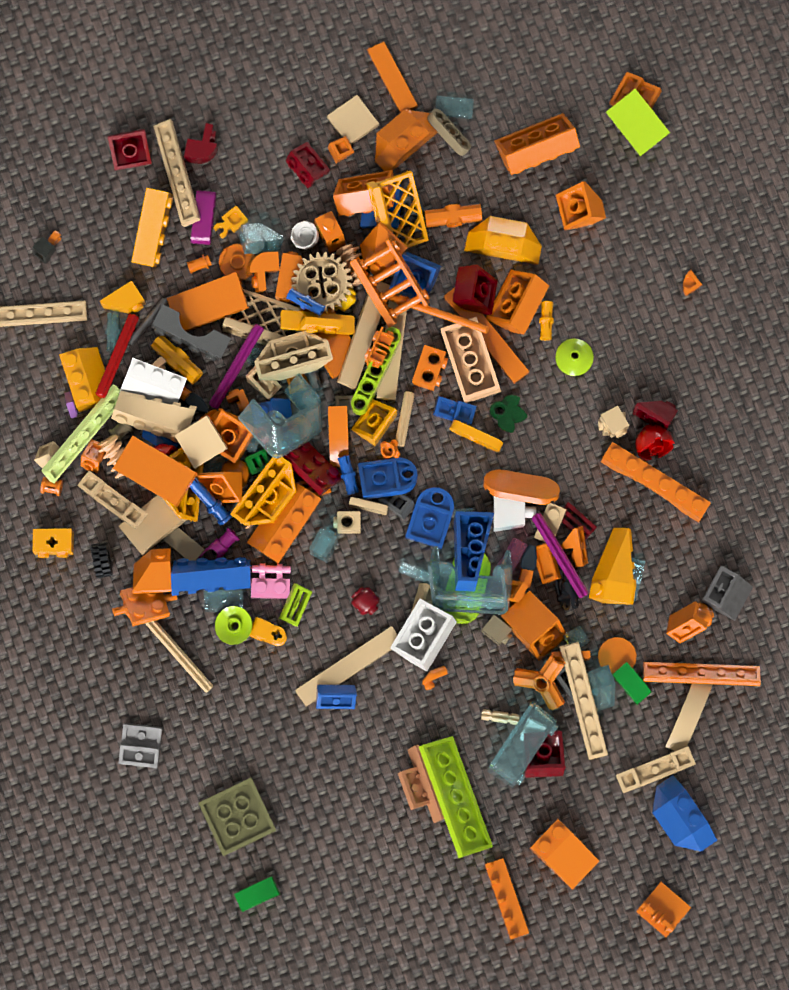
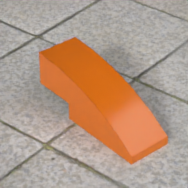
(338, 433)

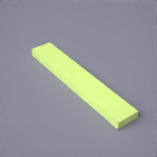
(81, 435)

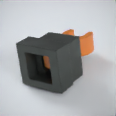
(45, 249)

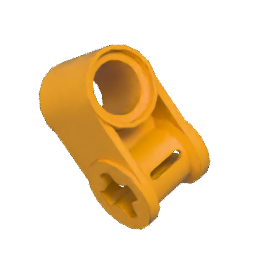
(264, 631)

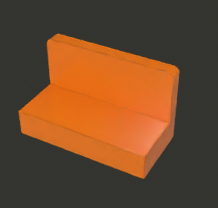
(685, 623)

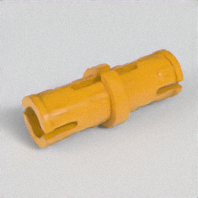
(546, 320)

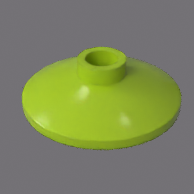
(573, 366)
(225, 622)

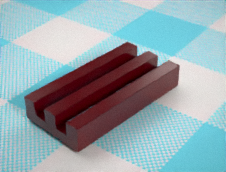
(579, 515)

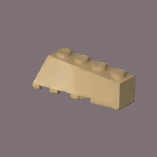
(152, 415)

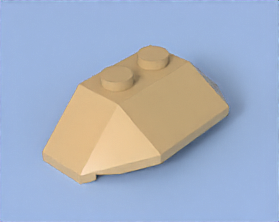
(292, 355)

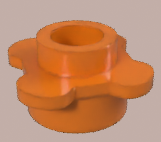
(385, 449)

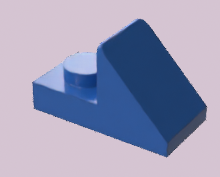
(277, 404)

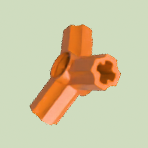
(549, 672)

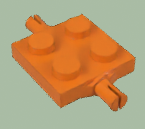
(143, 606)

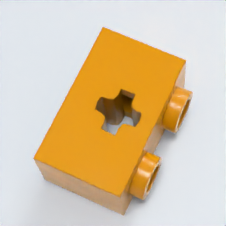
(43, 537)

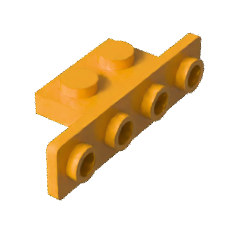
(313, 323)

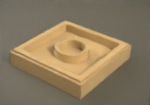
(353, 120)
(201, 441)

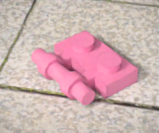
(267, 587)

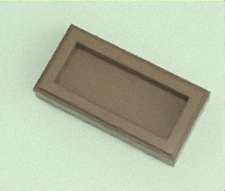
(183, 544)

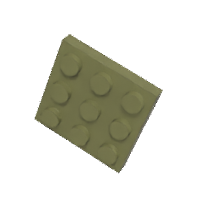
(237, 817)

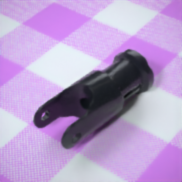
(568, 593)

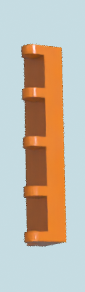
(506, 898)

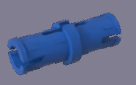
(316, 307)
(348, 475)

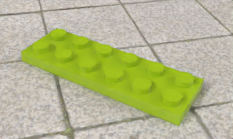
(455, 797)

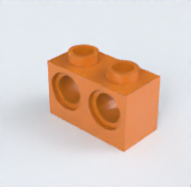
(426, 367)

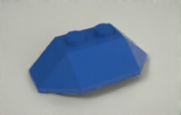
(681, 816)

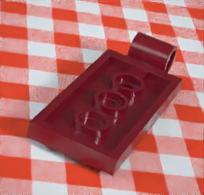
(313, 468)

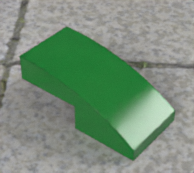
(631, 683)
(257, 894)

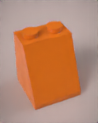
(534, 625)

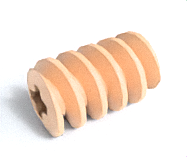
(348, 253)
(112, 451)

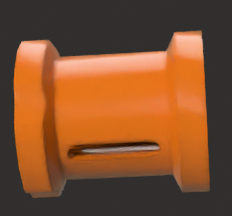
(55, 488)

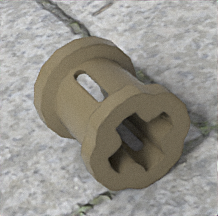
(120, 430)

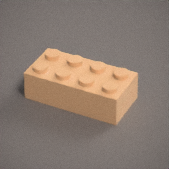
(470, 362)

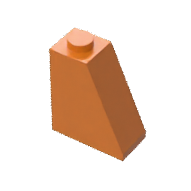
(288, 265)

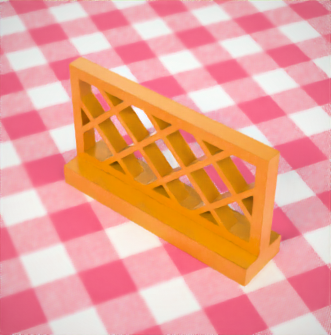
(380, 205)

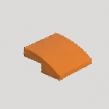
(630, 82)

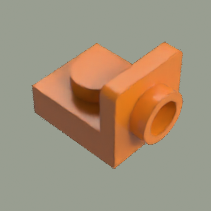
(238, 394)
(91, 457)
(517, 591)

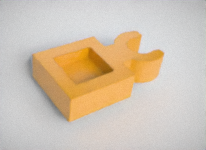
(232, 220)

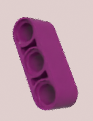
(202, 229)

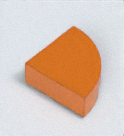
(690, 283)

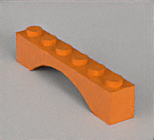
(640, 471)

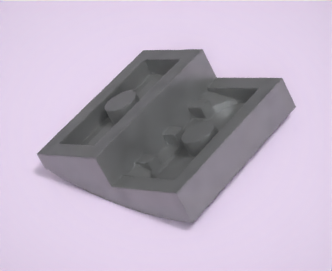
(140, 745)

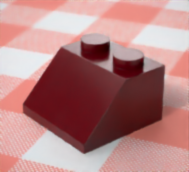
(475, 289)
(549, 758)

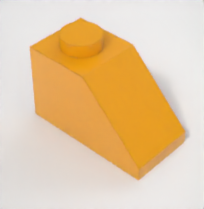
(125, 299)

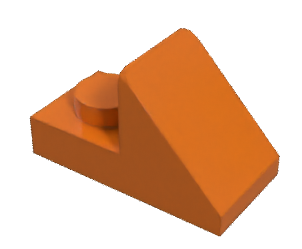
(577, 541)

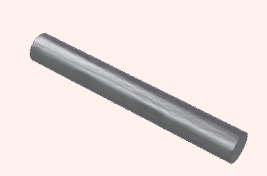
(147, 321)

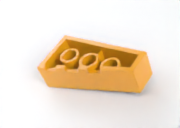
(152, 227)

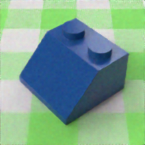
(423, 271)

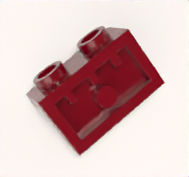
(307, 164)

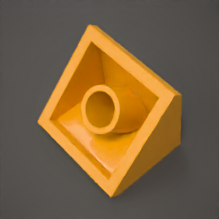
(375, 422)

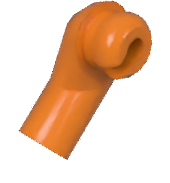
(432, 675)

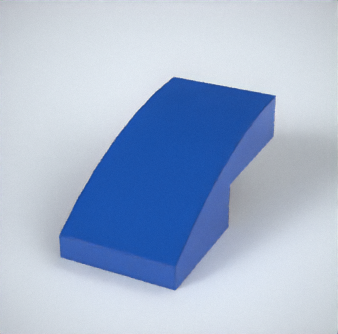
(454, 410)

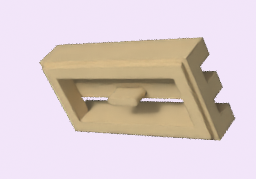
(368, 505)

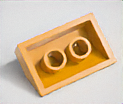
(84, 373)

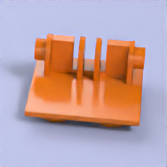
(379, 338)
(663, 909)

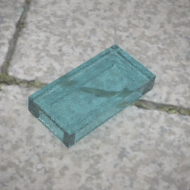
(455, 106)

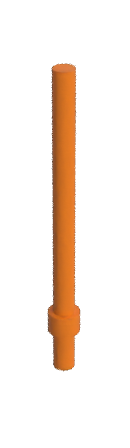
(442, 314)

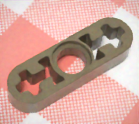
(455, 138)

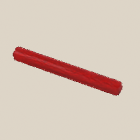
(117, 356)

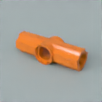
(453, 215)

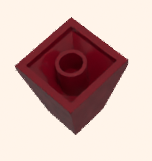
(656, 412)

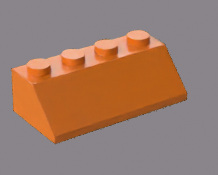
(537, 144)
(277, 537)

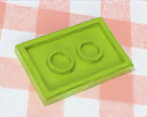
(637, 122)

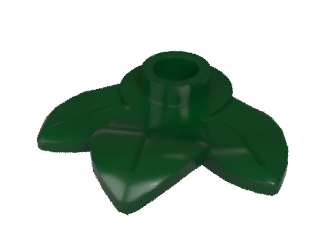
(511, 413)

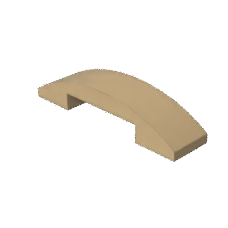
(112, 500)
(688, 716)
(655, 770)

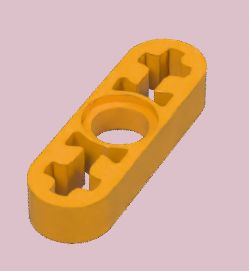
(476, 436)

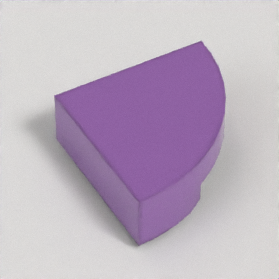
(70, 404)

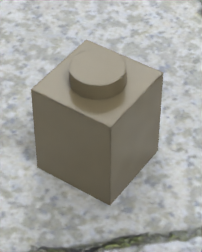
(497, 631)

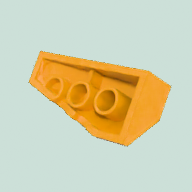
(614, 574)

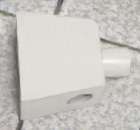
(510, 514)

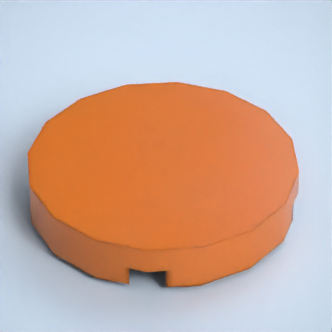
(234, 260)
(616, 653)

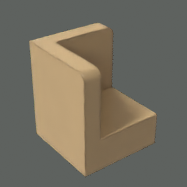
(45, 453)

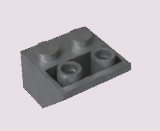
(727, 593)

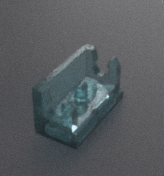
(222, 599)

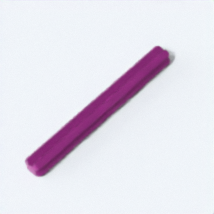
(236, 366)
(560, 555)

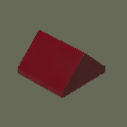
(129, 149)

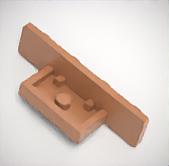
(418, 786)

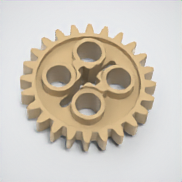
(338, 279)

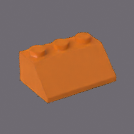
(352, 193)
(518, 301)

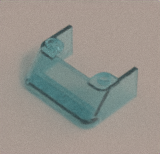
(284, 435)
(490, 595)
(522, 745)

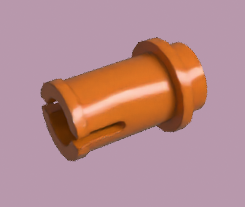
(200, 263)

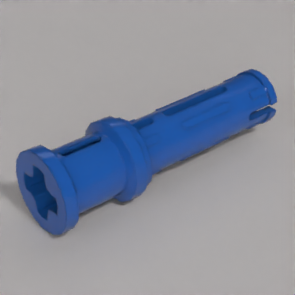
(213, 505)

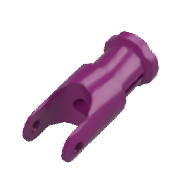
(223, 543)

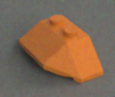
(402, 138)

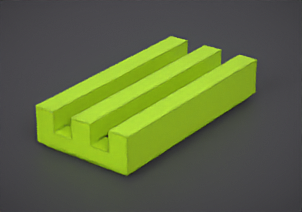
(283, 616)

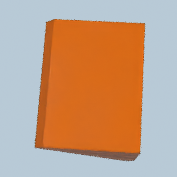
(223, 485)

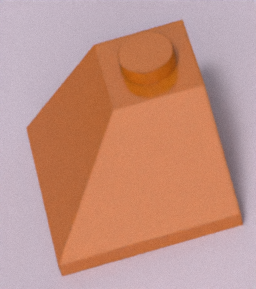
(580, 206)
(375, 242)
(153, 572)

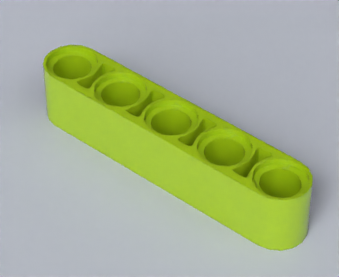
(374, 380)

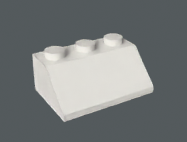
(153, 382)
(423, 634)

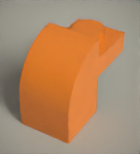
(262, 264)

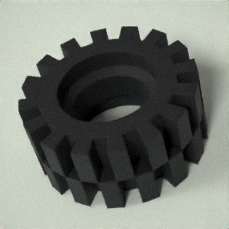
(101, 560)

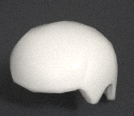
(304, 235)

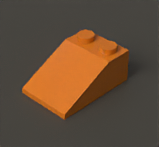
(564, 854)

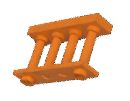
(379, 298)

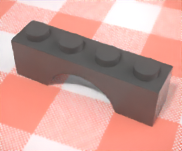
(168, 324)

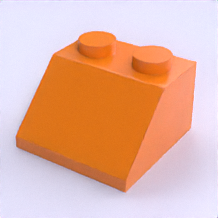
(234, 435)

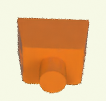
(329, 231)

